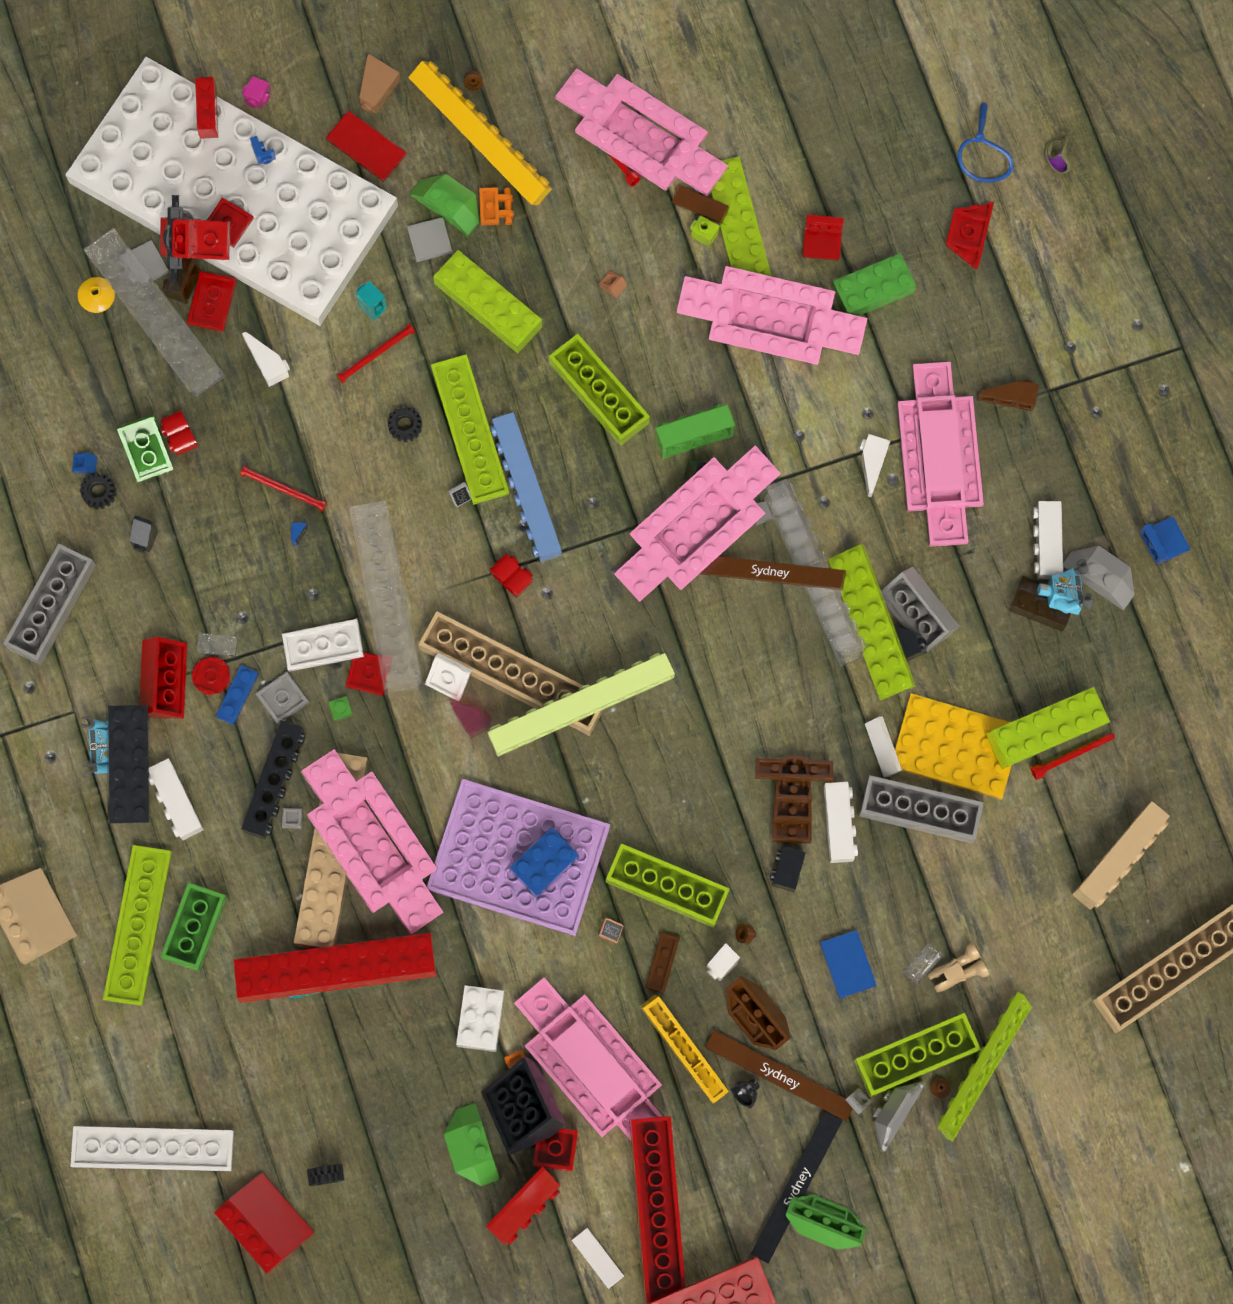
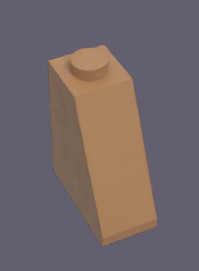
(377, 84)

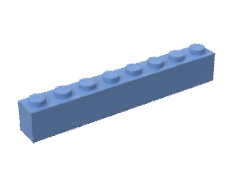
(527, 489)

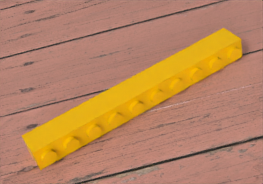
(480, 132)

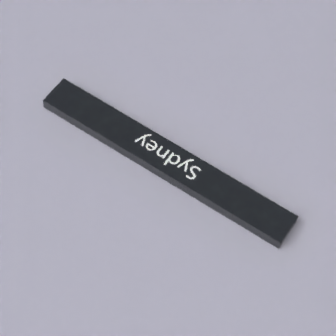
(796, 1186)

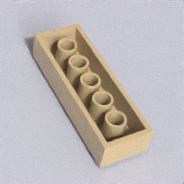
(1124, 852)

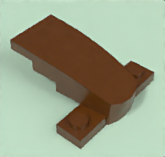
(793, 794)

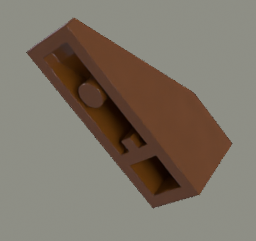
(1015, 395)

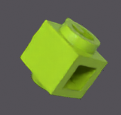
(704, 231)

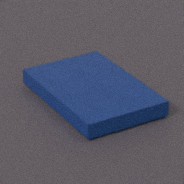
(848, 964)

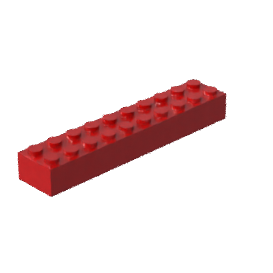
(334, 968)
(657, 1206)

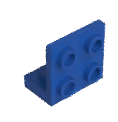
(1164, 540)

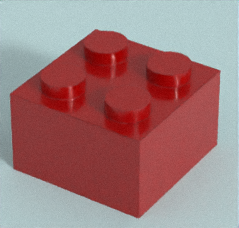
(557, 1151)

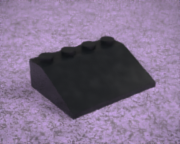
(523, 1106)

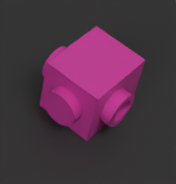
(256, 93)

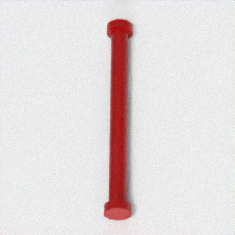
(375, 353)
(283, 488)

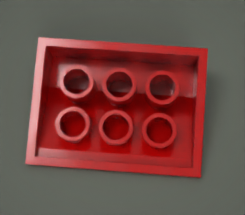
(523, 1206)
(264, 1223)

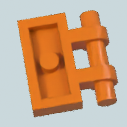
(490, 206)

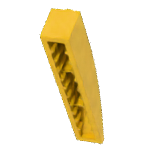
(683, 1048)

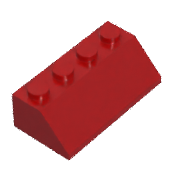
(163, 677)

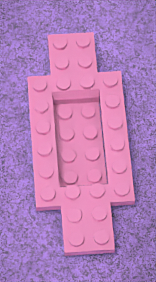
(637, 140)
(771, 322)
(949, 479)
(700, 530)
(365, 847)
(594, 1055)

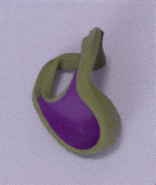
(1060, 163)

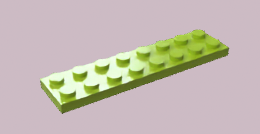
(740, 225)
(470, 429)
(868, 609)
(137, 925)
(984, 1067)

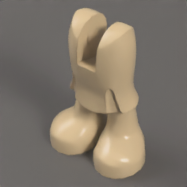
(954, 971)

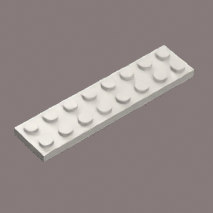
(152, 1148)

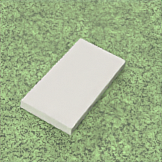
(322, 645)

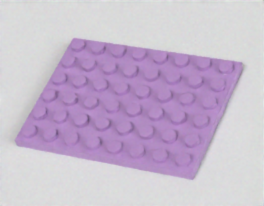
(491, 832)

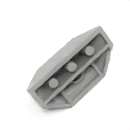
(1105, 575)
(894, 1112)

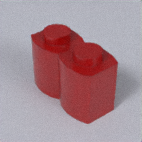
(179, 433)
(511, 575)

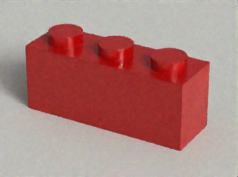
(206, 107)

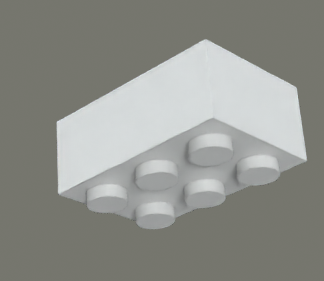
(480, 1018)

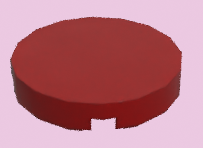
(211, 676)

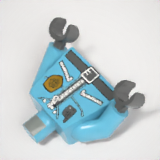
(1066, 590)
(97, 746)

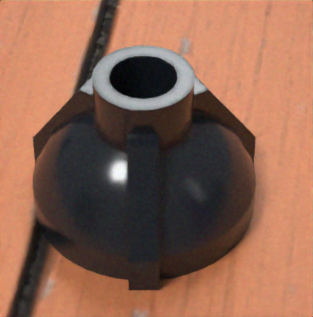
(746, 1092)

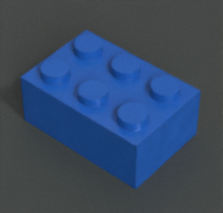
(544, 863)

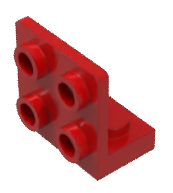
(822, 237)

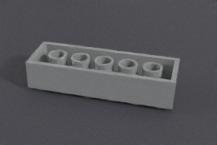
(49, 604)
(921, 809)

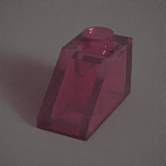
(471, 718)

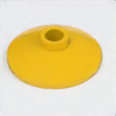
(100, 301)

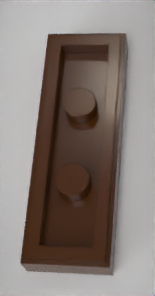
(700, 205)
(662, 963)

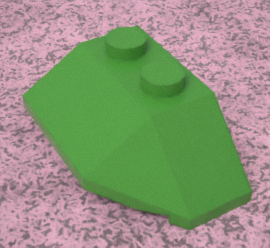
(448, 200)
(470, 1146)
(825, 1222)

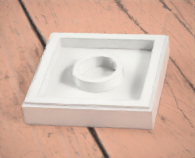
(448, 677)

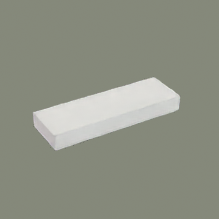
(883, 747)
(597, 1258)

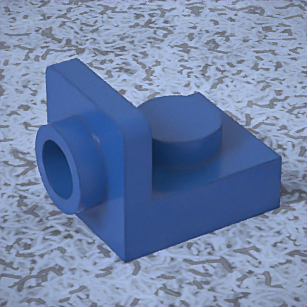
(262, 156)

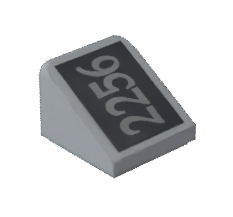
(459, 494)

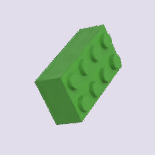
(874, 286)
(694, 431)
(194, 927)

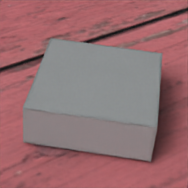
(292, 818)
(858, 1100)

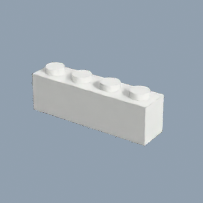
(1048, 539)
(175, 800)
(839, 822)

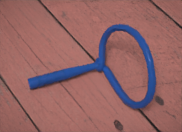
(981, 138)

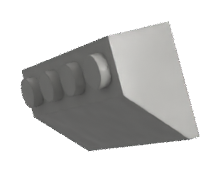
(918, 608)

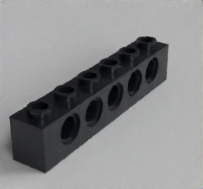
(285, 732)

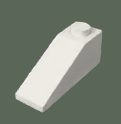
(268, 361)
(872, 459)
(722, 963)

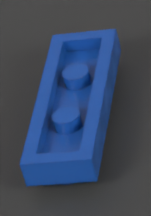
(237, 695)

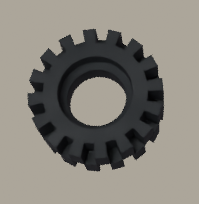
(404, 413)
(98, 480)
(325, 1175)

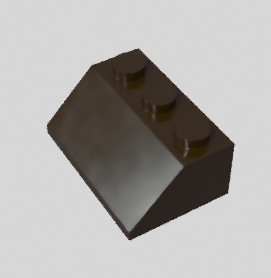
(1035, 606)

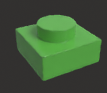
(340, 708)

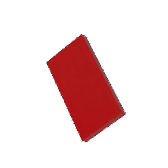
(366, 146)

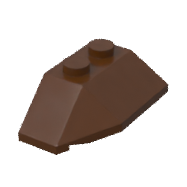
(757, 1014)

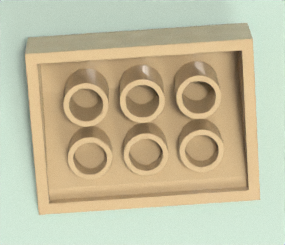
(33, 916)

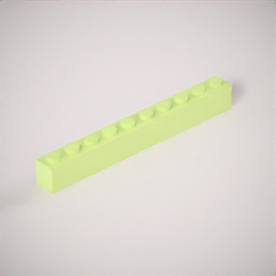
(580, 704)

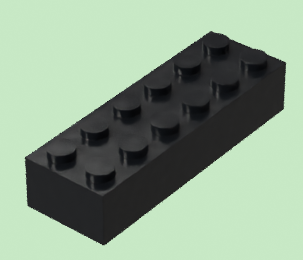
(127, 764)

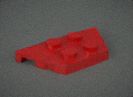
(969, 232)

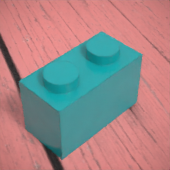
(371, 300)

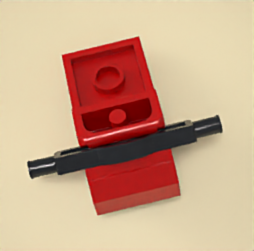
(191, 238)

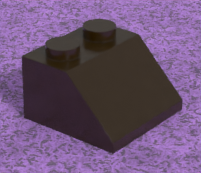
(187, 279)

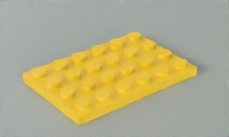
(950, 746)

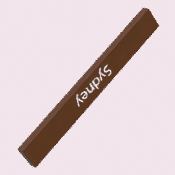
(776, 572)
(779, 1075)

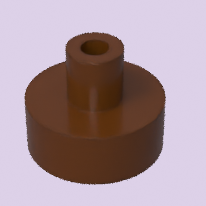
(473, 80)
(745, 933)
(935, 1088)

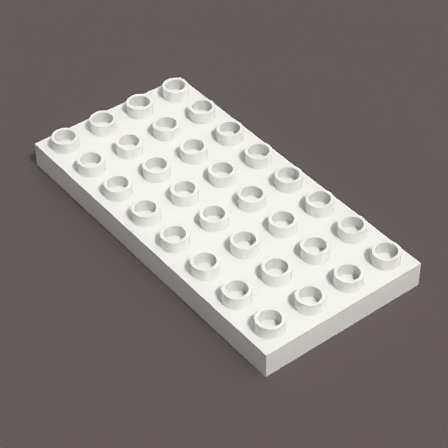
(307, 211)

